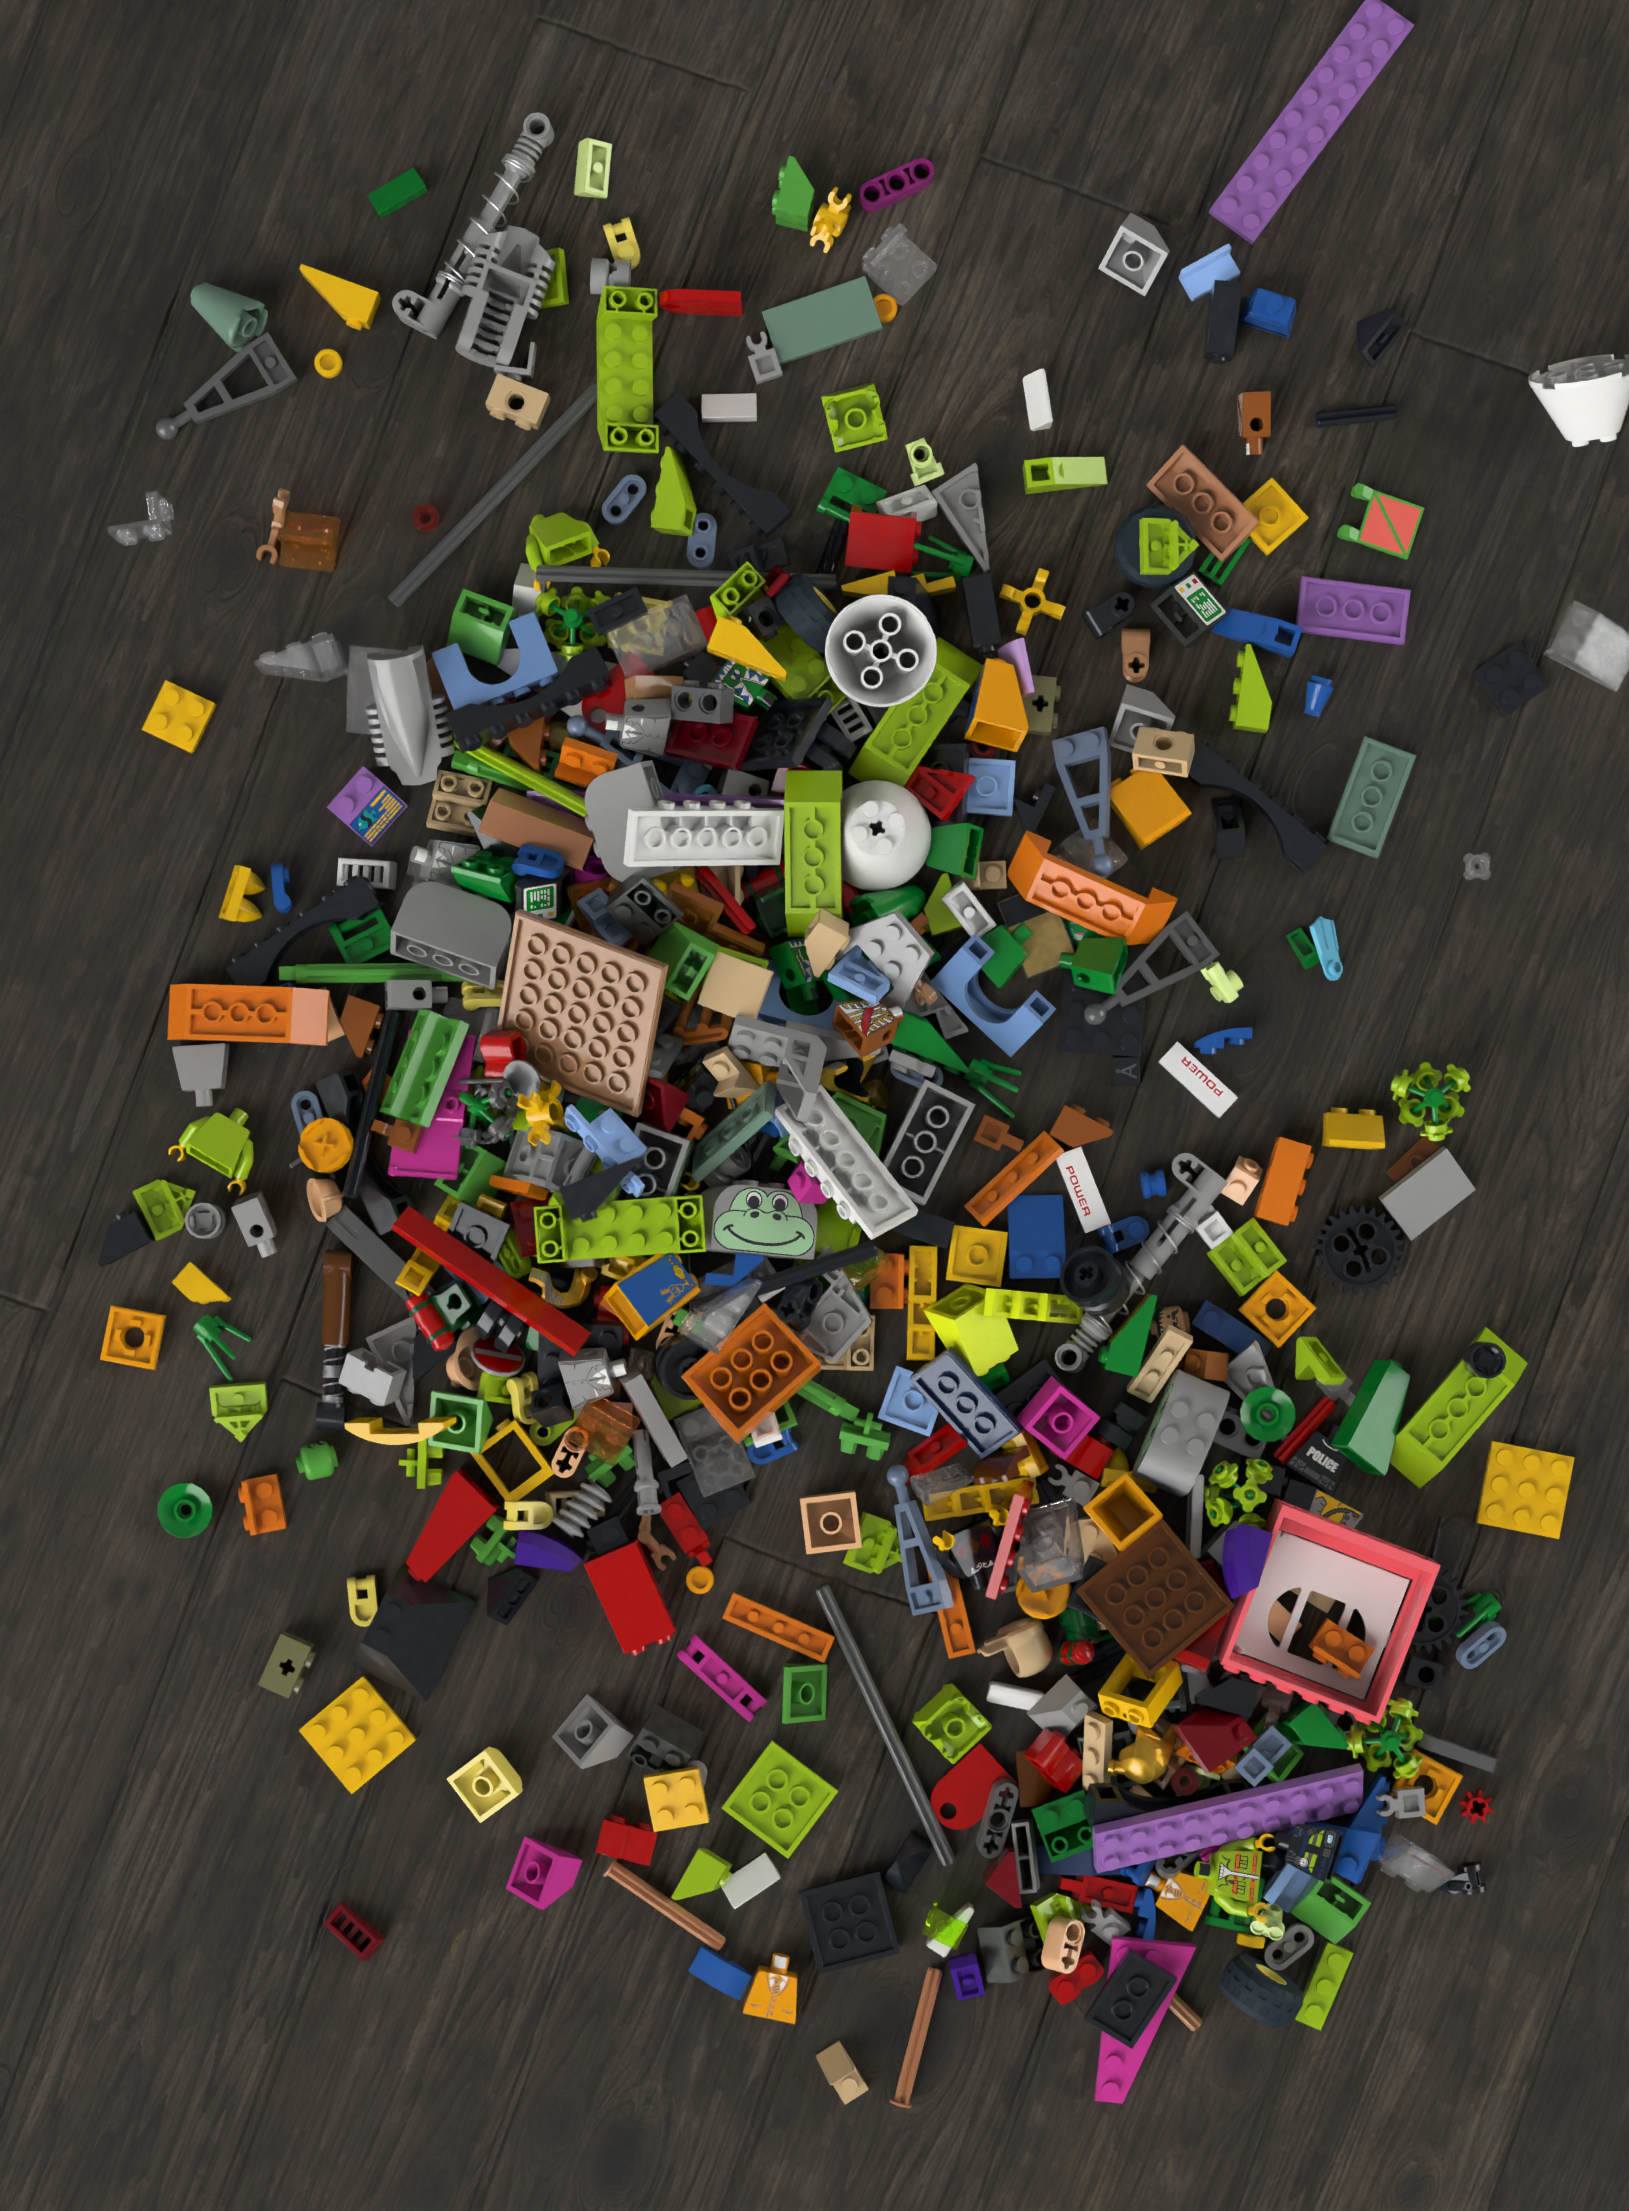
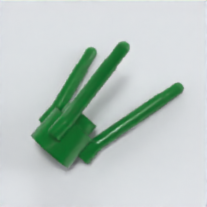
(959, 561)
(980, 1073)
(209, 1330)
(1485, 1610)

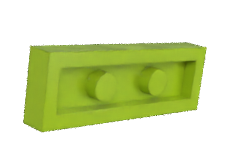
(1324, 1985)

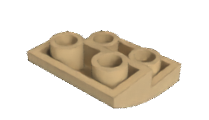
(455, 797)
(735, 986)
(859, 1355)

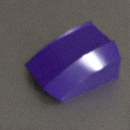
(545, 1551)
(1244, 1558)

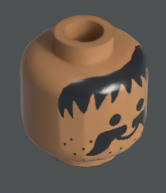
(1169, 1315)

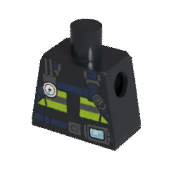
(698, 1083)
(1312, 1849)

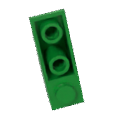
(920, 1037)

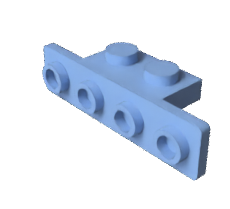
(609, 1140)

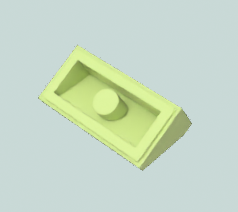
(592, 168)

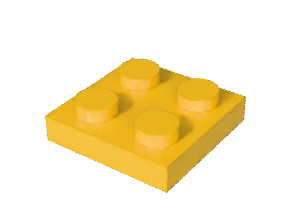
(1277, 516)
(179, 717)
(976, 1256)
(676, 1798)

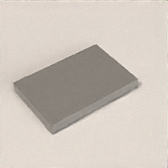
(1427, 1193)

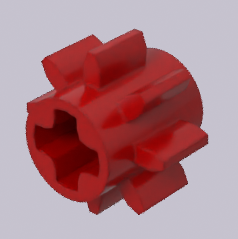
(1483, 1806)

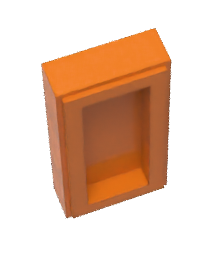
(518, 1187)

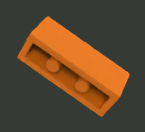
(1283, 1181)

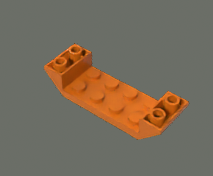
(1085, 896)
(248, 1014)

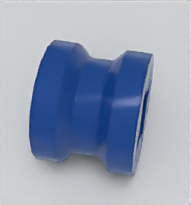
(1153, 1183)

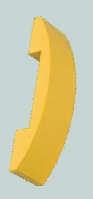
(421, 1266)
(372, 1430)

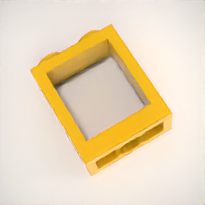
(546, 1471)
(1133, 1710)

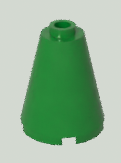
(907, 899)

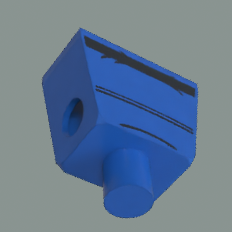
(1269, 312)

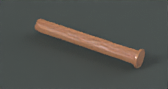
(664, 1905)
(917, 2038)

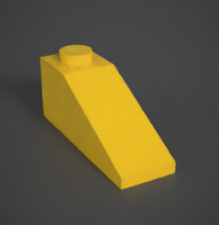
(351, 301)
(739, 645)

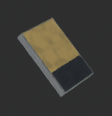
(1049, 934)

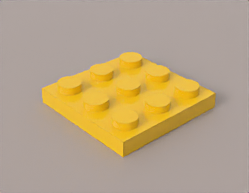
(1525, 1489)
(357, 1734)

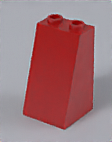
(454, 1520)
(631, 1597)

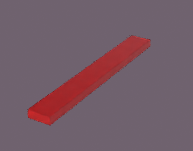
(491, 1281)

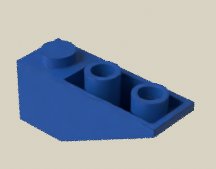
(1260, 631)
(1366, 1817)

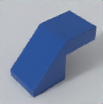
(743, 1266)

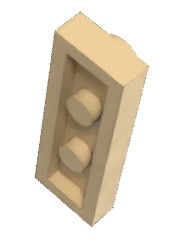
(1160, 1363)
(1096, 1749)

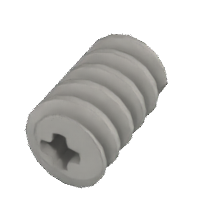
(582, 1509)

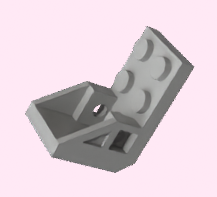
(784, 1049)
(543, 1164)

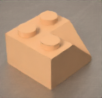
(830, 1522)

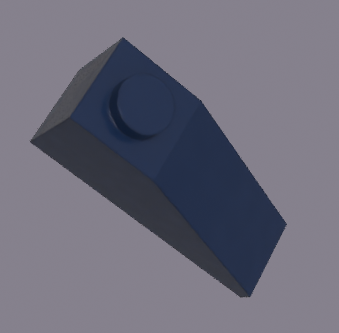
(1226, 1328)
(1077, 1864)

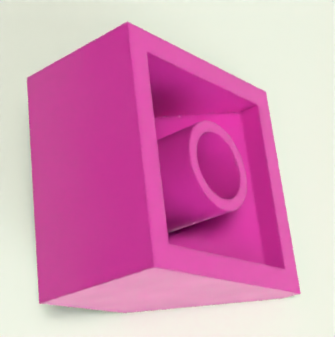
(1057, 1418)

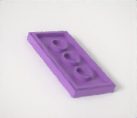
(1353, 610)

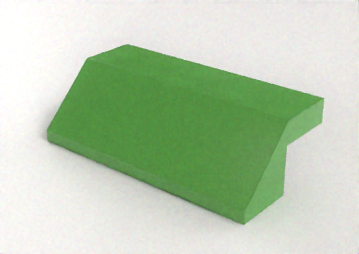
(424, 1068)

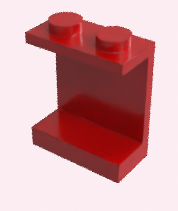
(882, 540)
(1201, 1650)

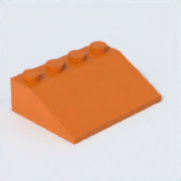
(752, 1373)

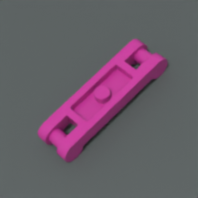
(722, 1678)

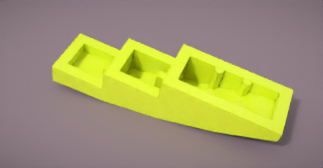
(1031, 1306)

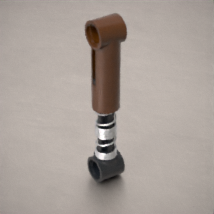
(338, 1274)

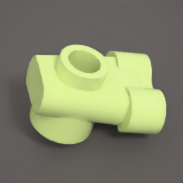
(925, 468)
(1224, 984)
(1273, 1926)

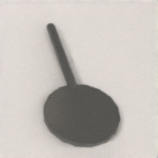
(519, 1073)

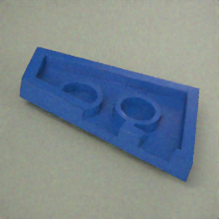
(1355, 1850)

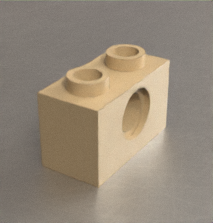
(505, 391)
(1163, 751)

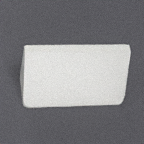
(1037, 400)
(729, 407)
(913, 500)
(968, 910)
(1013, 1695)
(751, 1880)

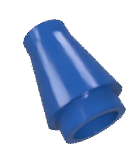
(1317, 694)

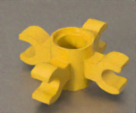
(830, 220)
(1012, 594)
(543, 1112)

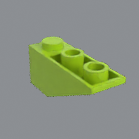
(1063, 473)
(674, 502)
(1253, 700)

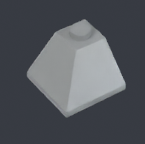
(1135, 254)
(1137, 710)
(1062, 1707)
(592, 1734)

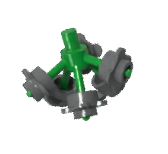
(490, 1128)

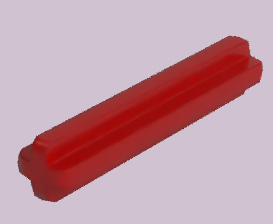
(722, 895)
(1304, 1429)

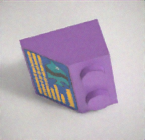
(367, 806)

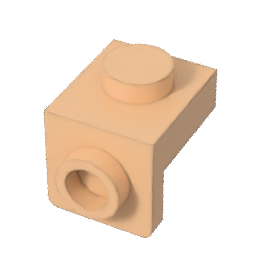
(1242, 1180)

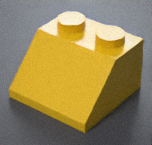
(1353, 1130)

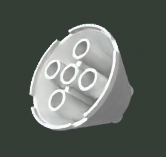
(1585, 396)
(905, 641)
(890, 857)

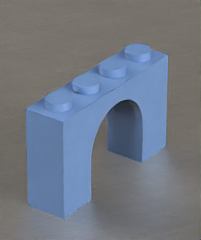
(534, 670)
(776, 1013)
(1003, 1026)

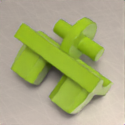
(425, 1475)

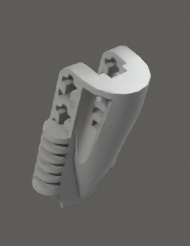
(504, 291)
(407, 716)

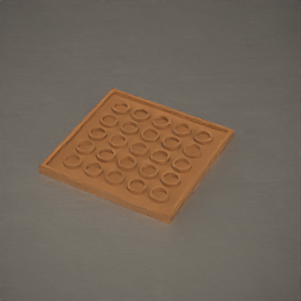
(583, 1010)

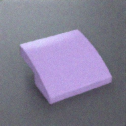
(1016, 654)

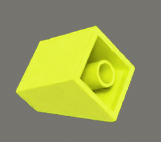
(962, 1326)

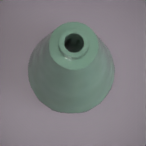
(230, 314)

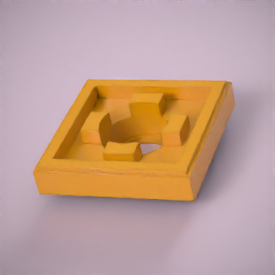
(1297, 1308)
(115, 1346)
(1444, 1785)

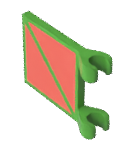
(1387, 523)

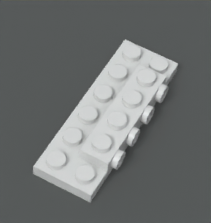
(703, 834)
(847, 1167)

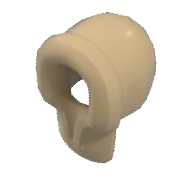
(1024, 1646)

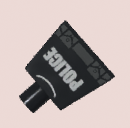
(1319, 1460)

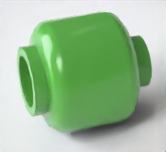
(317, 1460)

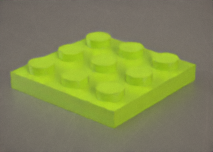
(779, 1799)

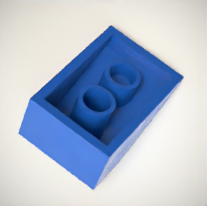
(1036, 1236)

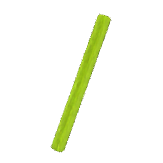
(529, 778)

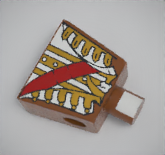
(1254, 407)
(866, 1025)

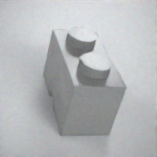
(369, 1377)

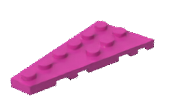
(1117, 2061)

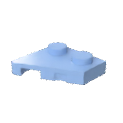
(859, 976)

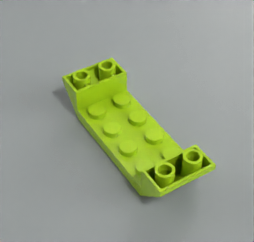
(626, 369)
(805, 667)
(913, 725)
(812, 846)
(622, 1229)
(1452, 1415)

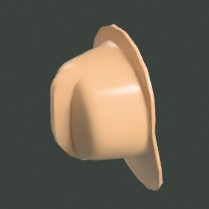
(324, 1198)
(460, 1365)

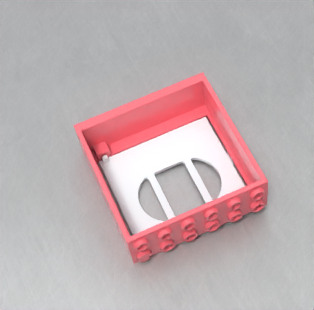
(1363, 1587)

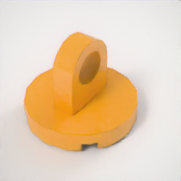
(325, 1145)
(1043, 1603)

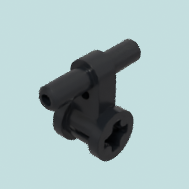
(1466, 1880)

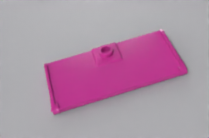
(438, 1151)

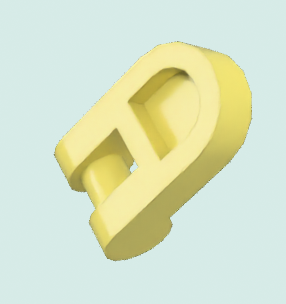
(625, 249)
(480, 996)
(521, 1402)
(536, 1515)
(363, 1609)

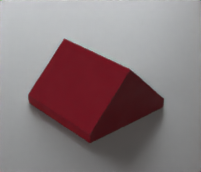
(662, 1104)
(1002, 1876)

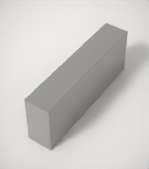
(653, 1417)

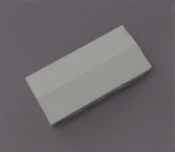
(1020, 1856)

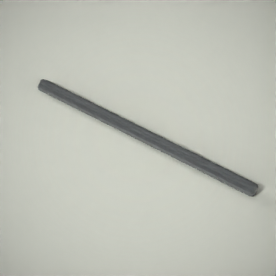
(494, 496)
(653, 576)
(885, 1725)

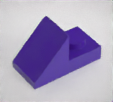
(966, 1976)

